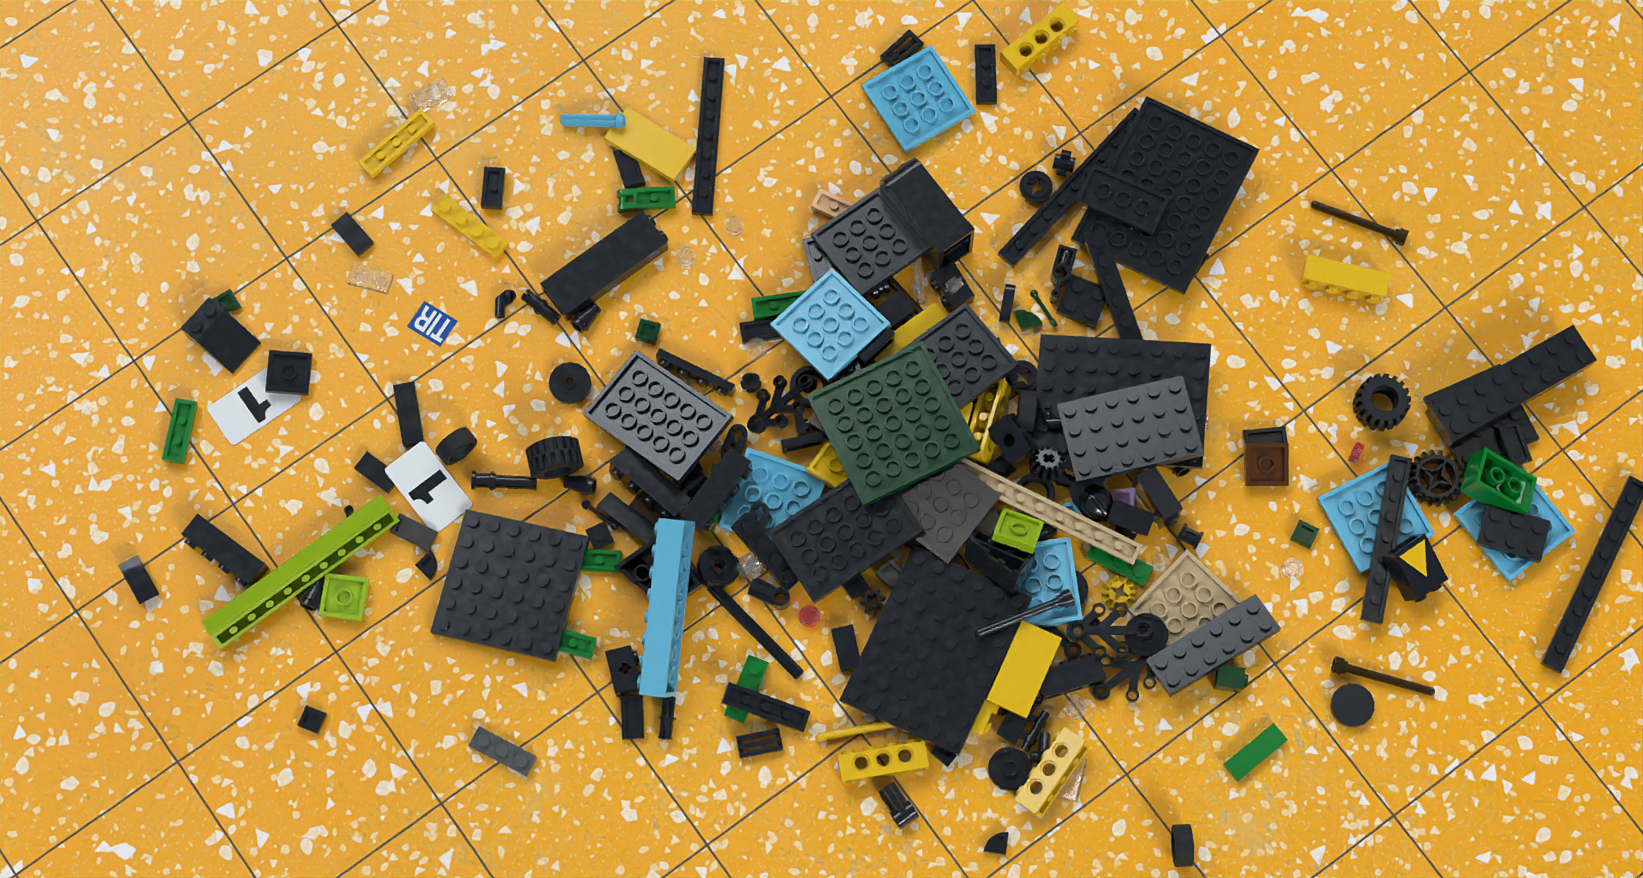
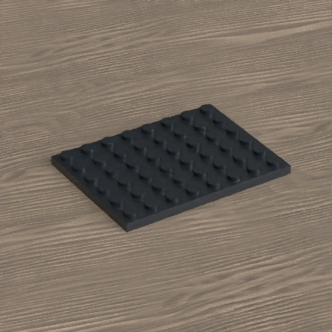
(1199, 173)
(1097, 365)
(923, 657)

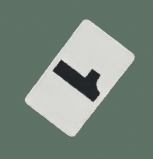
(249, 408)
(428, 487)

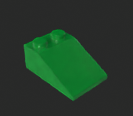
(1498, 482)

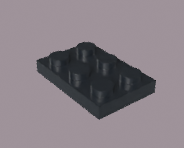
(1513, 533)

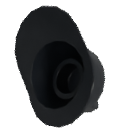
(1091, 500)

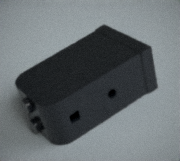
(929, 213)

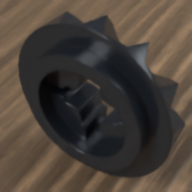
(1032, 178)
(1031, 378)

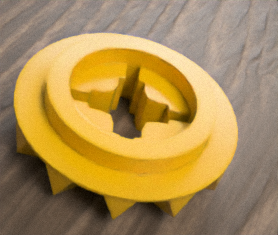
(1108, 594)

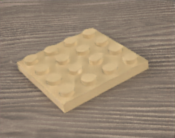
(1185, 597)

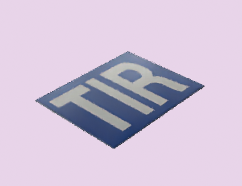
(432, 323)

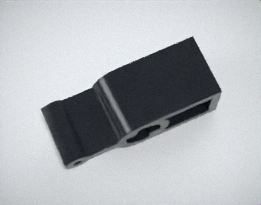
(1060, 267)

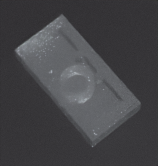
(920, 281)

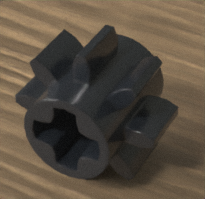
(1064, 163)
(870, 595)

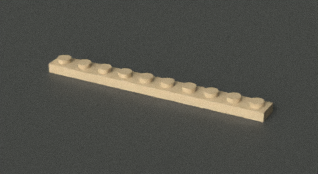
(1057, 515)

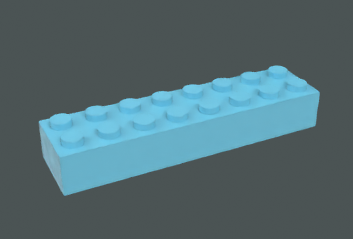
(666, 607)

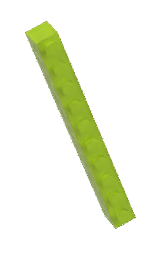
(300, 571)

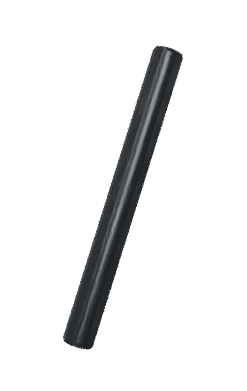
(756, 631)

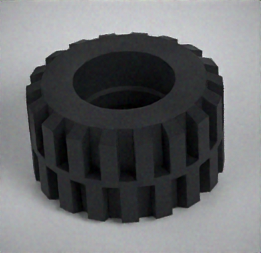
(1388, 387)
(554, 457)

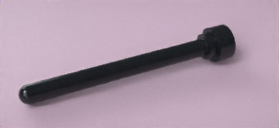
(1064, 599)

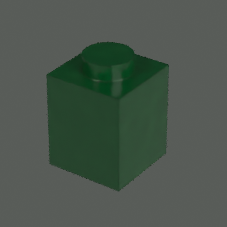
(1230, 678)

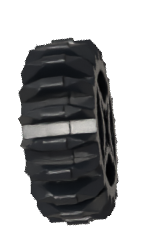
(1444, 463)

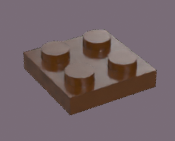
(1266, 464)

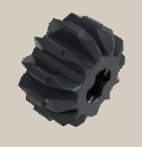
(1047, 464)

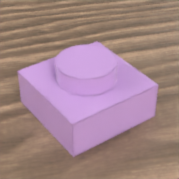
(1125, 495)

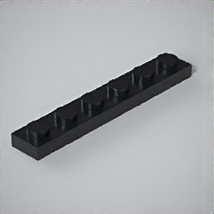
(1111, 285)

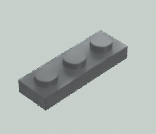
(502, 751)

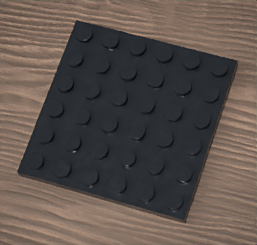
(510, 585)

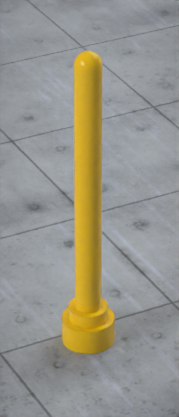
(850, 731)

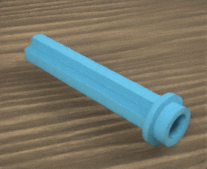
(594, 120)

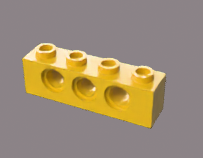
(1059, 17)
(988, 410)
(851, 774)
(1052, 784)

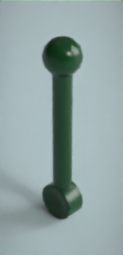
(1034, 293)

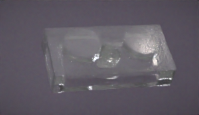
(430, 95)
(370, 278)
(1072, 787)

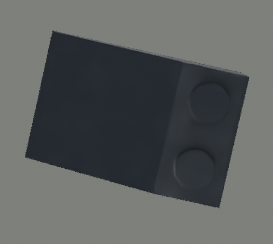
(220, 335)

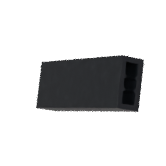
(605, 265)

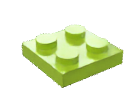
(1017, 530)
(344, 597)

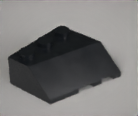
(638, 565)

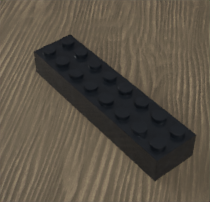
(1510, 386)

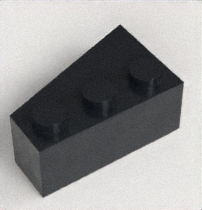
(998, 561)

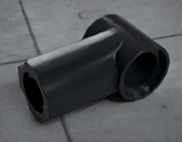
(767, 593)
(901, 809)

